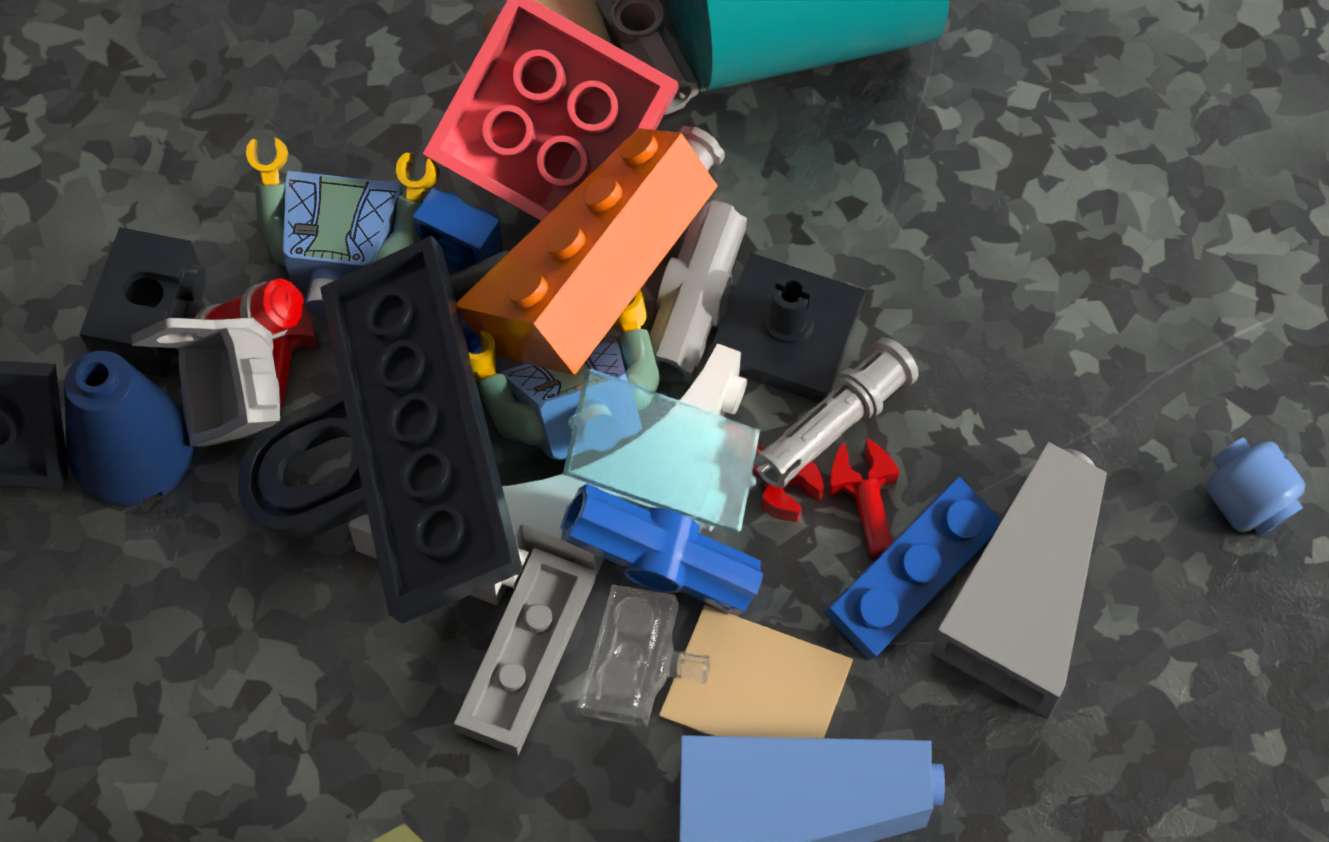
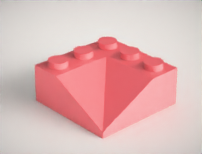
(545, 108)

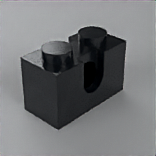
(140, 272)

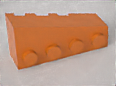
(591, 254)

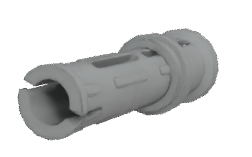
(854, 397)

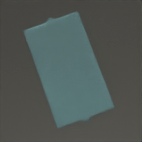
(661, 451)

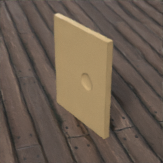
(756, 682)

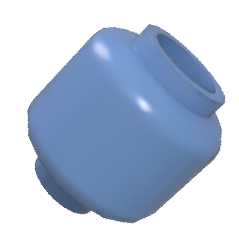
(1255, 486)

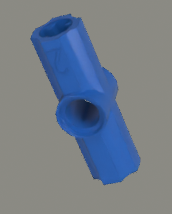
(661, 549)

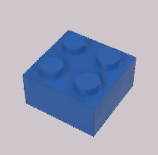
(460, 229)

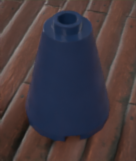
(122, 431)

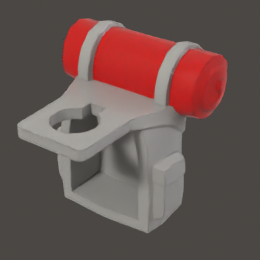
(228, 361)

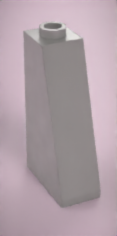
(1026, 592)

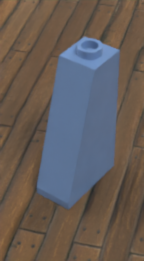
(805, 789)

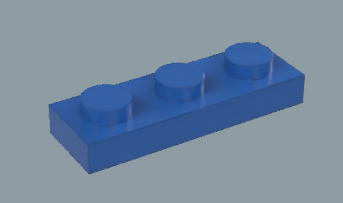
(913, 568)

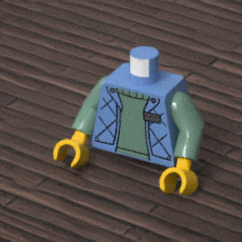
(334, 223)
(536, 402)

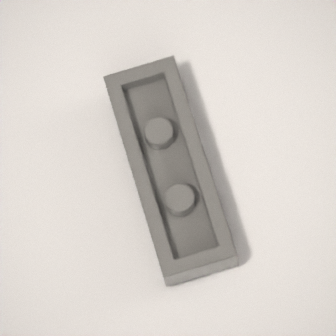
(525, 651)

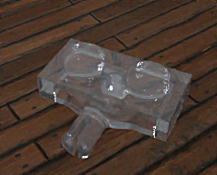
(635, 657)

